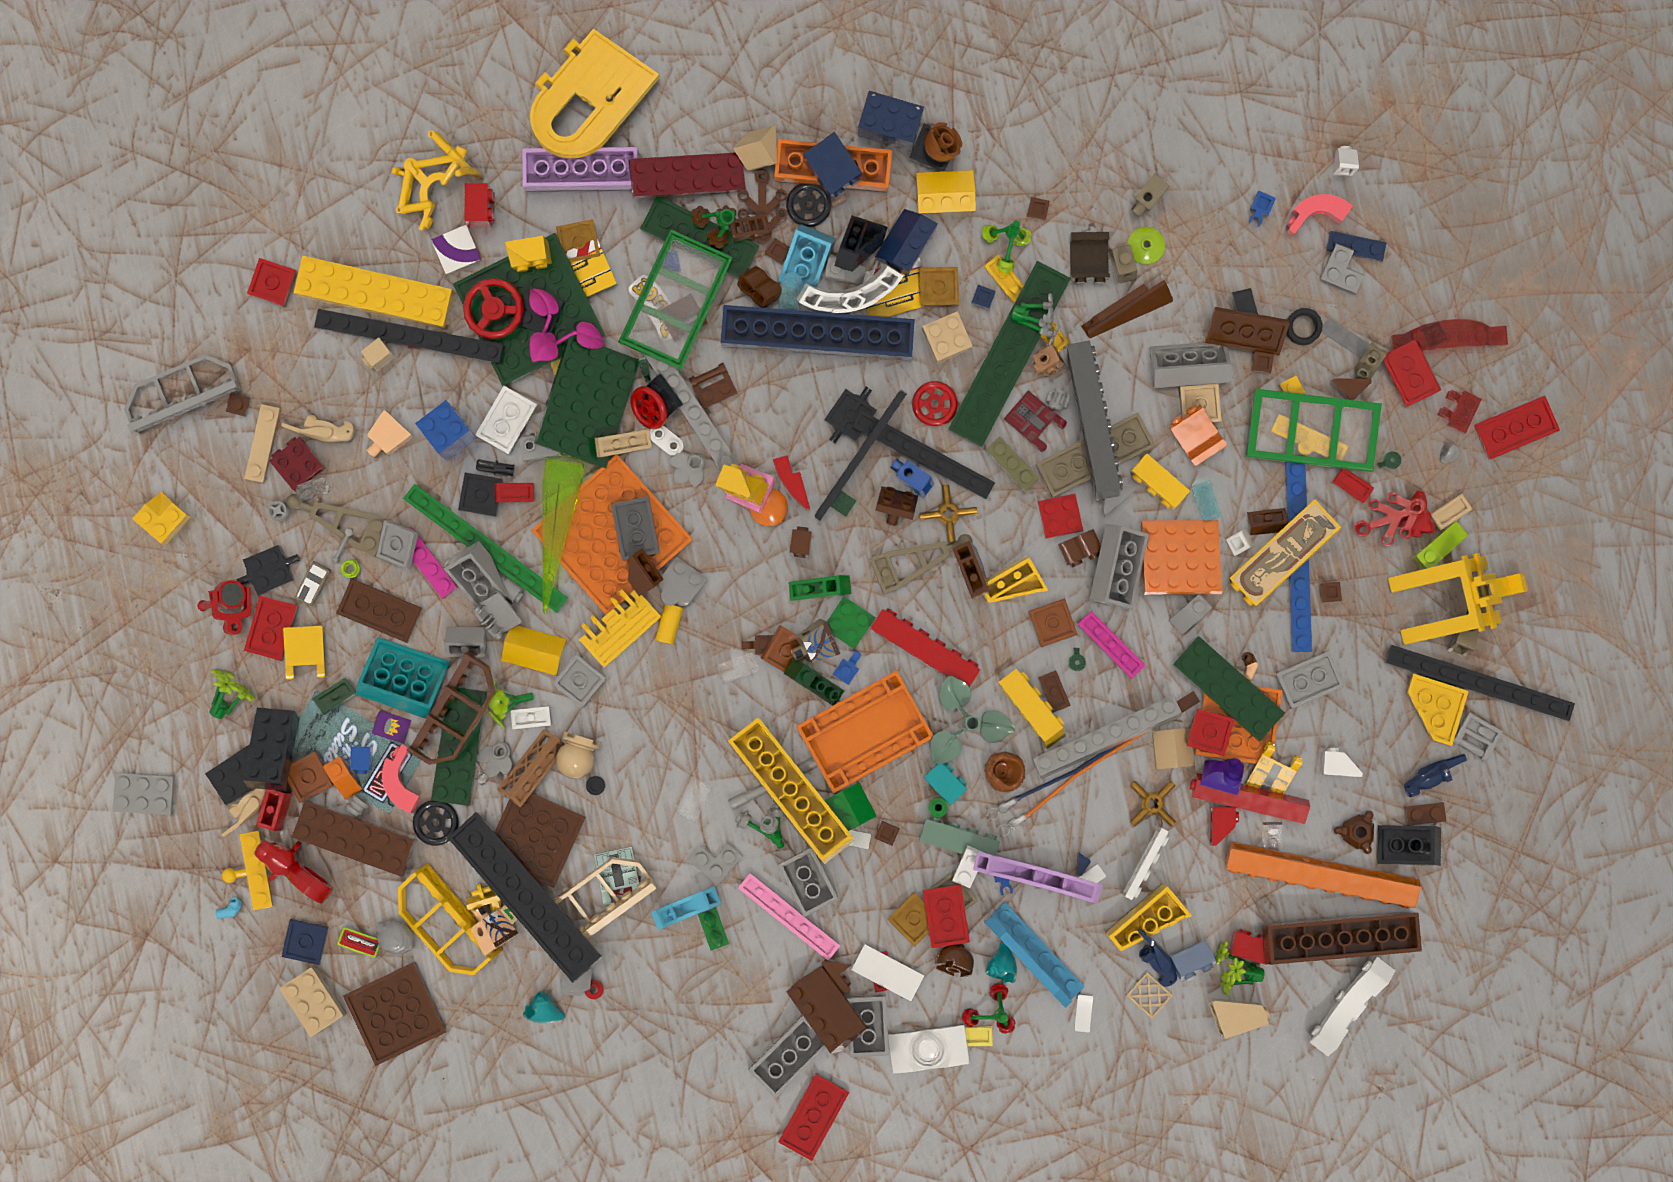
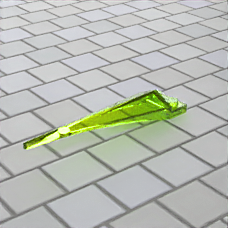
(559, 496)

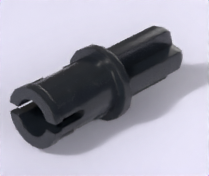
(495, 467)

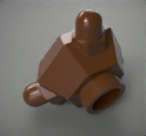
(1358, 831)

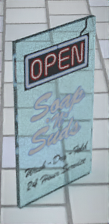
(333, 737)

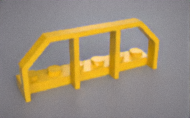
(451, 905)

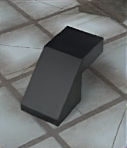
(1244, 301)

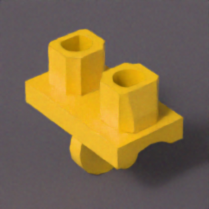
(482, 897)

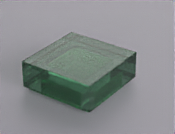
(843, 503)

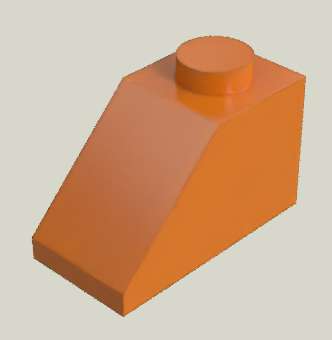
(342, 777)

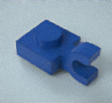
(847, 669)

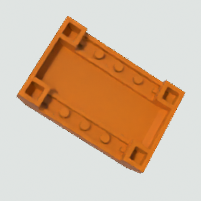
(865, 731)

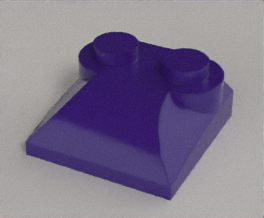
(1223, 775)

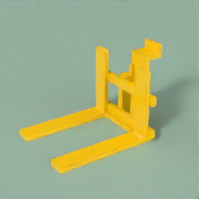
(1475, 619)

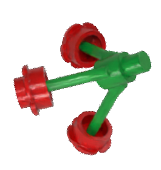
(1004, 1022)

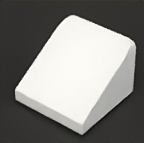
(1240, 542)

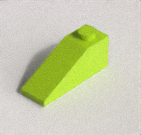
(1440, 546)

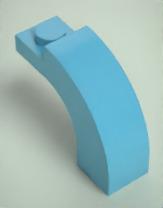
(685, 908)

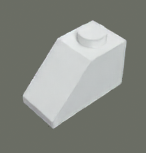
(1345, 161)
(1338, 764)

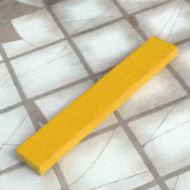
(1012, 287)

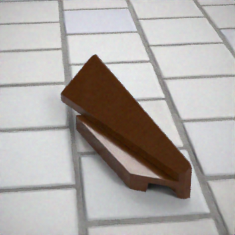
(1128, 308)

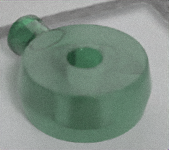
(644, 369)
(1387, 460)
(1077, 657)

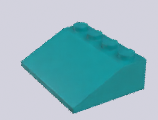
(402, 678)

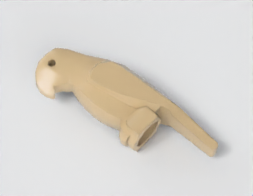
(324, 430)
(246, 807)

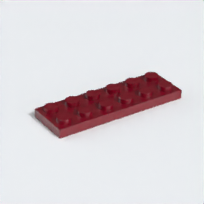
(686, 175)

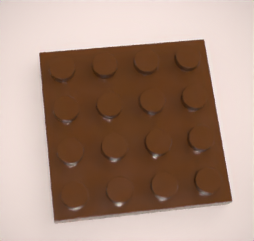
(540, 835)
(394, 1014)

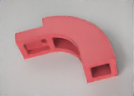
(1324, 204)
(392, 781)

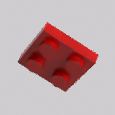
(271, 282)
(1060, 516)
(1210, 732)

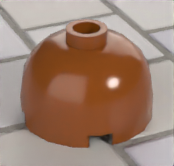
(942, 142)

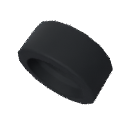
(1317, 321)

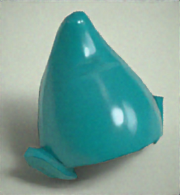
(1002, 965)
(543, 1010)

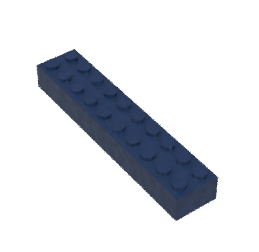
(817, 332)

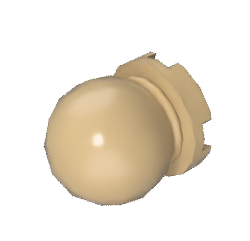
(576, 756)

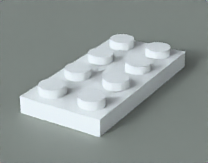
(1150, 856)

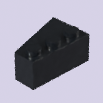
(859, 242)

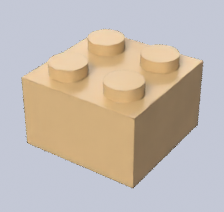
(947, 337)

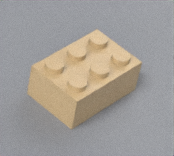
(312, 1001)

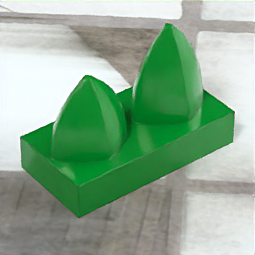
(713, 929)

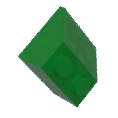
(851, 806)

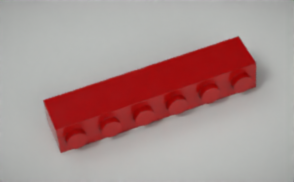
(923, 648)

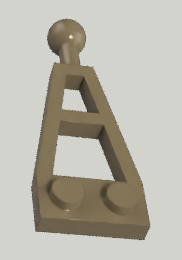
(371, 536)
(886, 573)

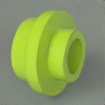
(344, 566)

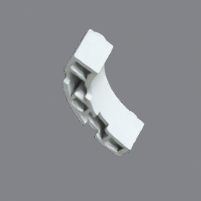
(854, 298)
(1350, 1005)

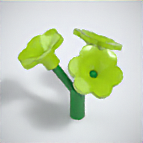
(500, 704)

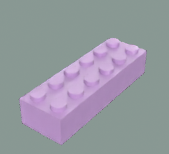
(598, 171)

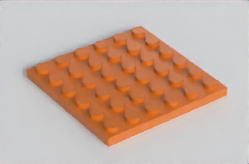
(592, 545)

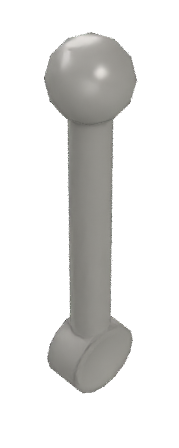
(335, 559)

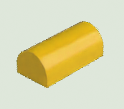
(669, 624)

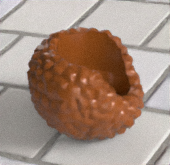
(1005, 771)

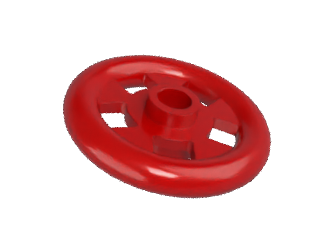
(948, 394)
(648, 407)

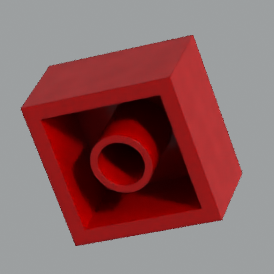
(478, 205)

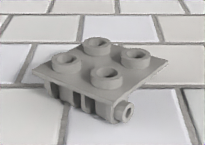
(496, 615)

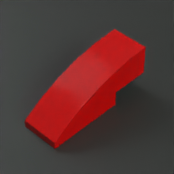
(791, 481)

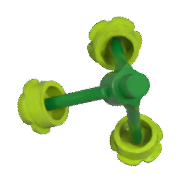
(1014, 233)

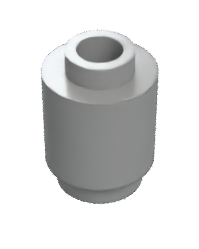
(513, 589)

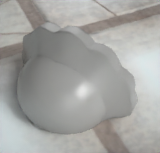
(1449, 453)

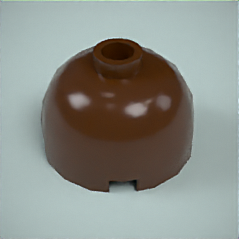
(955, 960)

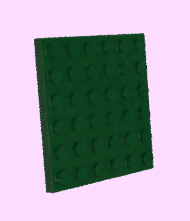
(555, 279)

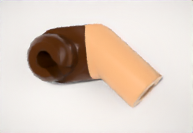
(1251, 665)

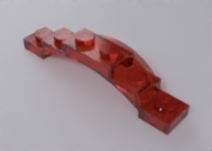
(1453, 334)

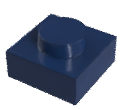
(983, 297)

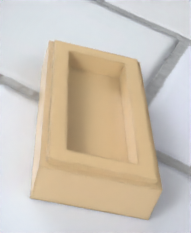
(1451, 512)

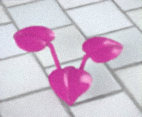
(544, 345)

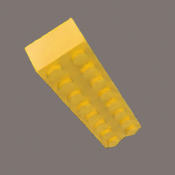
(374, 292)
(791, 790)

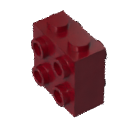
(296, 463)

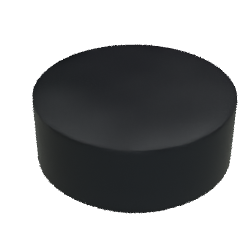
(595, 785)

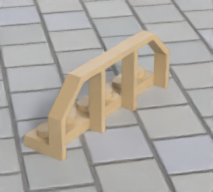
(613, 910)

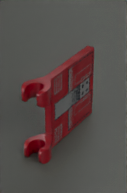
(1031, 418)

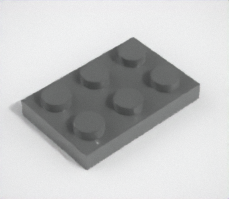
(635, 527)

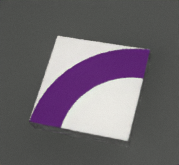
(456, 249)

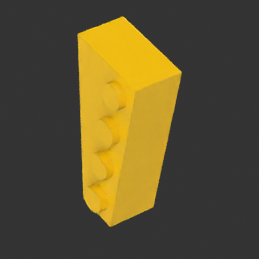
(1033, 708)
(1150, 915)

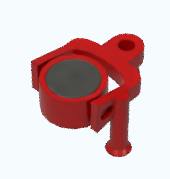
(228, 596)

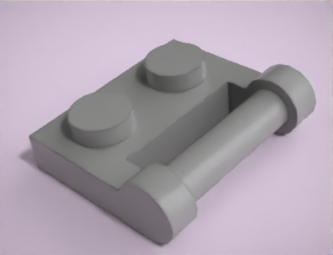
(1482, 732)

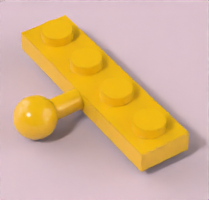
(255, 872)

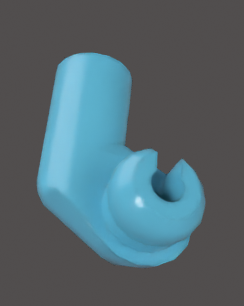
(231, 910)

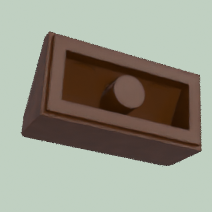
(1267, 521)

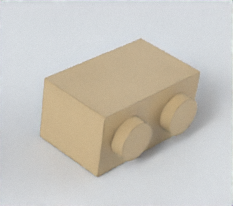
(377, 355)

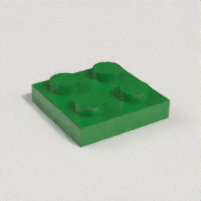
(849, 622)

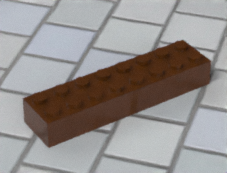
(1341, 938)

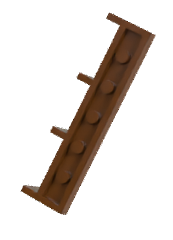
(449, 694)

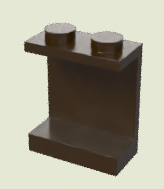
(1089, 257)

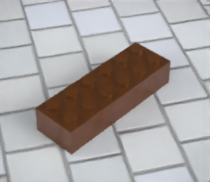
(354, 838)

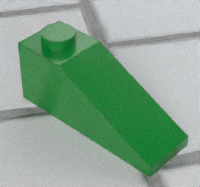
(820, 587)

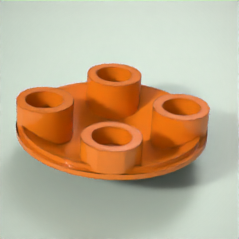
(773, 510)

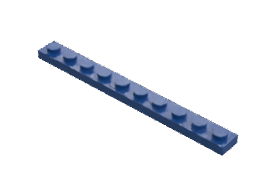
(1300, 580)

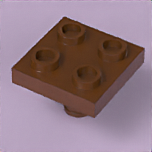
(896, 504)

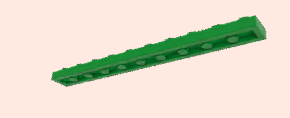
(469, 535)

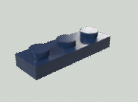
(1362, 247)

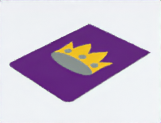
(391, 726)

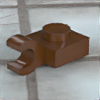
(759, 644)

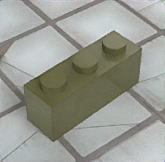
(1011, 464)

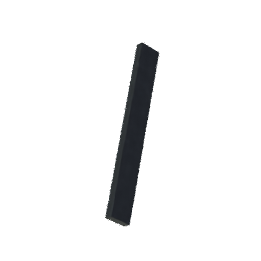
(860, 454)
(925, 456)

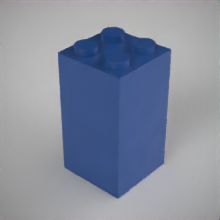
(446, 430)

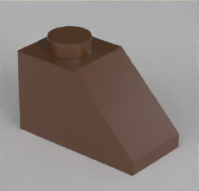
(642, 573)

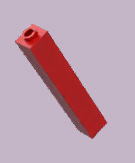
(1255, 800)

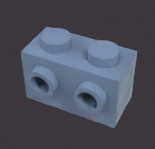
(1193, 960)

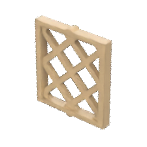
(1160, 1005)

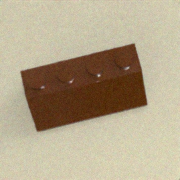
(826, 1010)

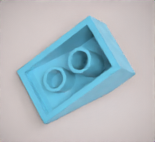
(808, 255)

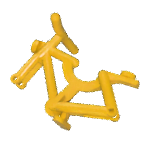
(412, 169)

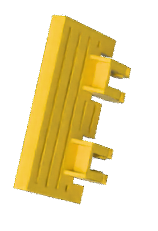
(620, 628)

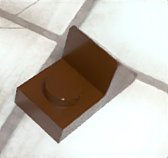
(835, 969)

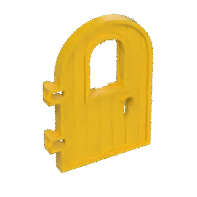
(595, 78)

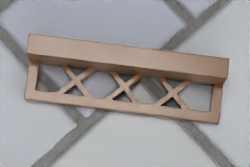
(534, 769)

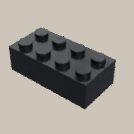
(271, 749)

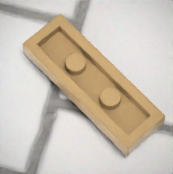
(623, 442)

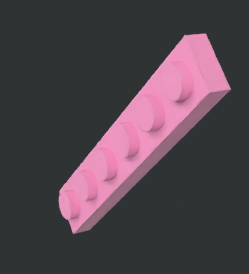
(789, 916)

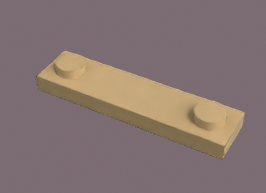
(262, 443)

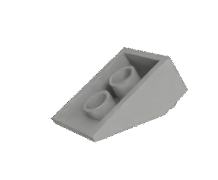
(475, 573)

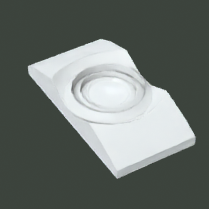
(928, 1049)

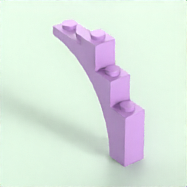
(1037, 876)

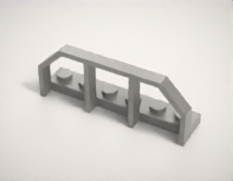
(191, 402)

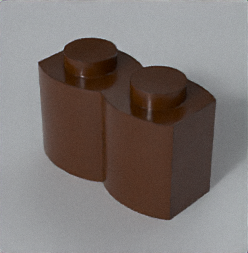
(759, 287)
(1080, 547)

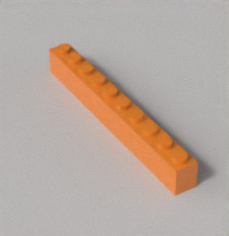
(1323, 874)

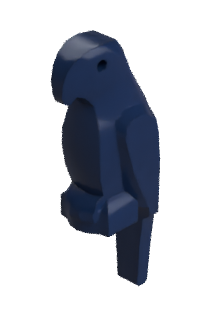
(1432, 775)
(1158, 960)

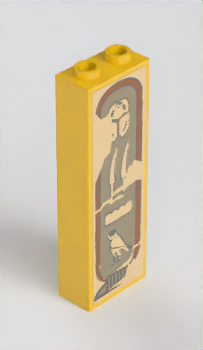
(1284, 553)

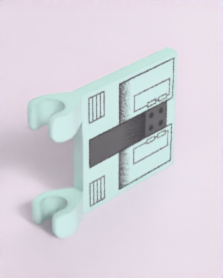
(617, 875)

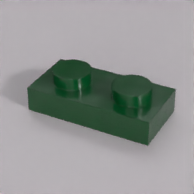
(334, 696)

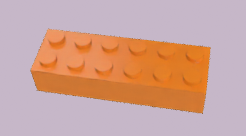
(872, 162)

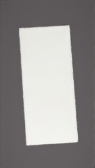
(887, 972)

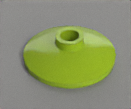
(1146, 255)

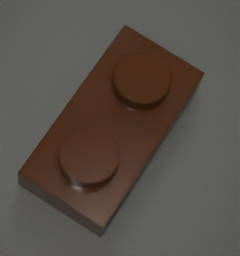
(1054, 691)
(1425, 814)

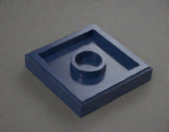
(305, 941)

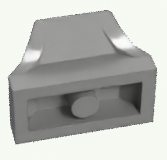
(578, 986)

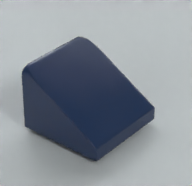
(1082, 864)

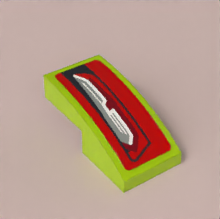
(358, 942)

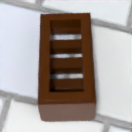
(751, 234)

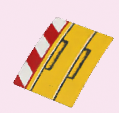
(594, 272)
(902, 298)

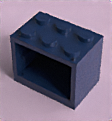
(890, 121)

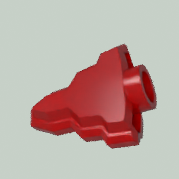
(1422, 524)

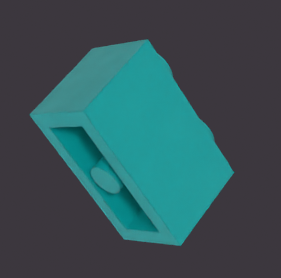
(946, 783)

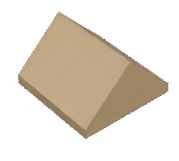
(758, 148)
(1171, 748)

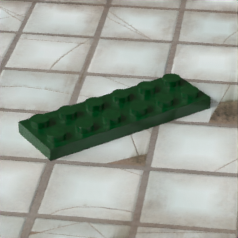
(669, 216)
(1228, 688)
(456, 777)

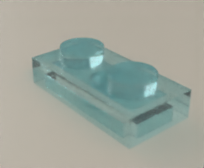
(790, 290)
(1206, 501)

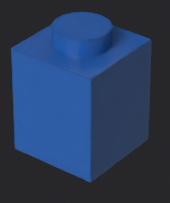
(361, 759)

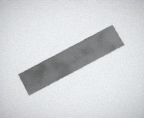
(1347, 339)

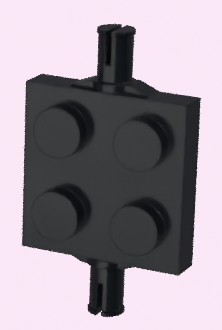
(845, 412)
(268, 569)

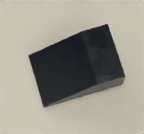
(1409, 845)

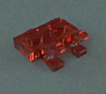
(1464, 411)

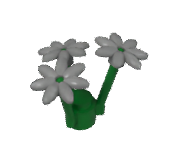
(1022, 315)

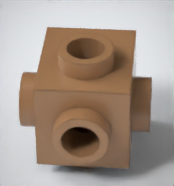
(1048, 360)

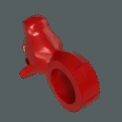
(283, 862)

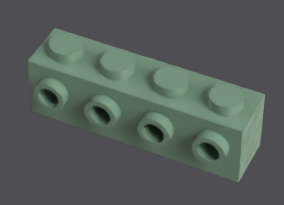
(956, 839)

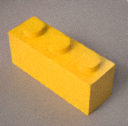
(1159, 482)

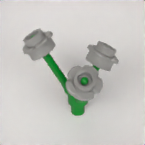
(768, 825)

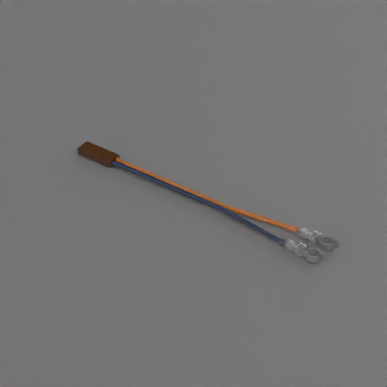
(1184, 704)

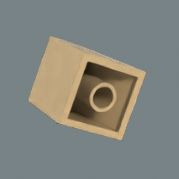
(1237, 1016)

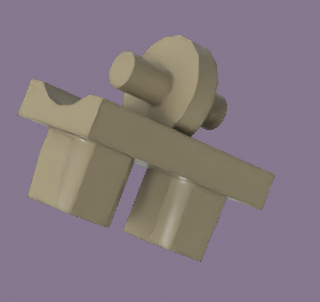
(1370, 361)

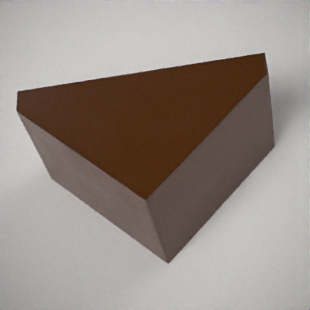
(1350, 388)

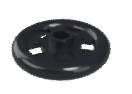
(799, 217)
(419, 822)

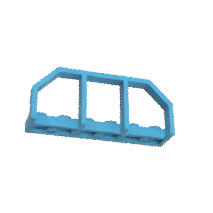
(1034, 954)

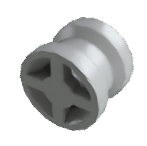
(275, 509)
(356, 806)

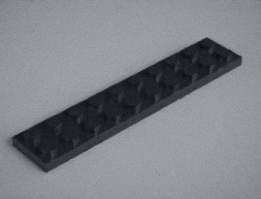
(525, 897)

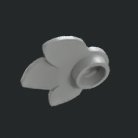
(685, 470)
(495, 762)

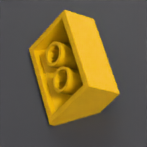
(945, 191)

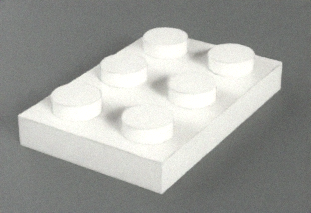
(506, 420)

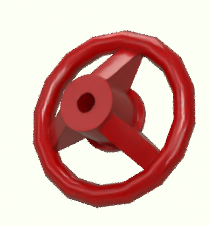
(493, 308)

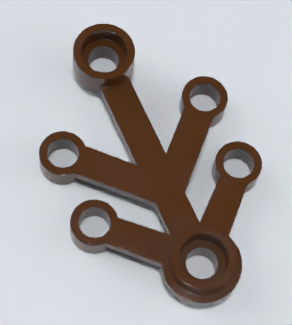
(761, 208)

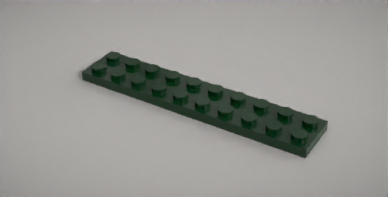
(1006, 358)

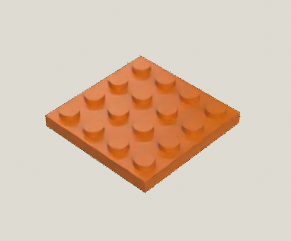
(1182, 557)
(1241, 743)

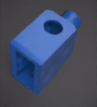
(918, 482)

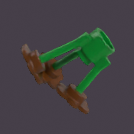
(723, 217)

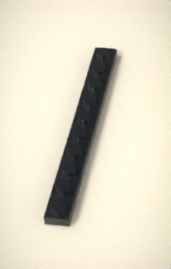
(409, 336)
(1479, 683)

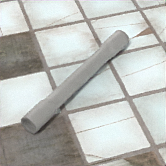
(744, 798)

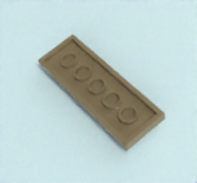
(1072, 467)

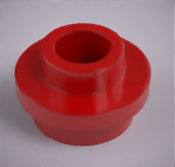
(600, 989)

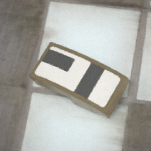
(312, 583)

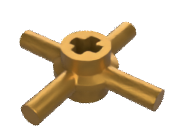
(949, 522)
(1145, 803)

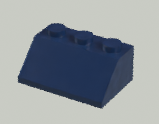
(906, 241)

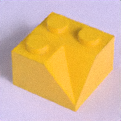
(528, 253)
(737, 483)
(161, 518)

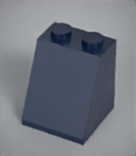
(832, 165)

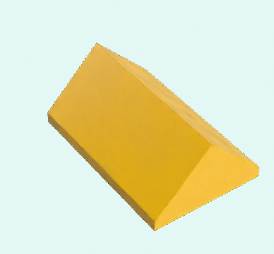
(533, 649)

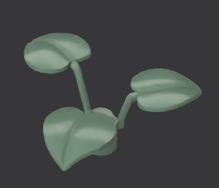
(994, 724)

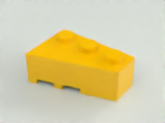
(1014, 581)

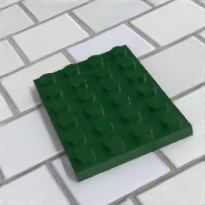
(586, 400)

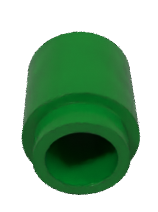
(931, 807)

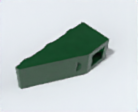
(813, 682)

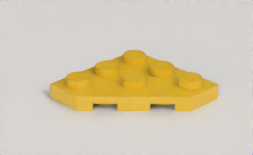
(1437, 706)

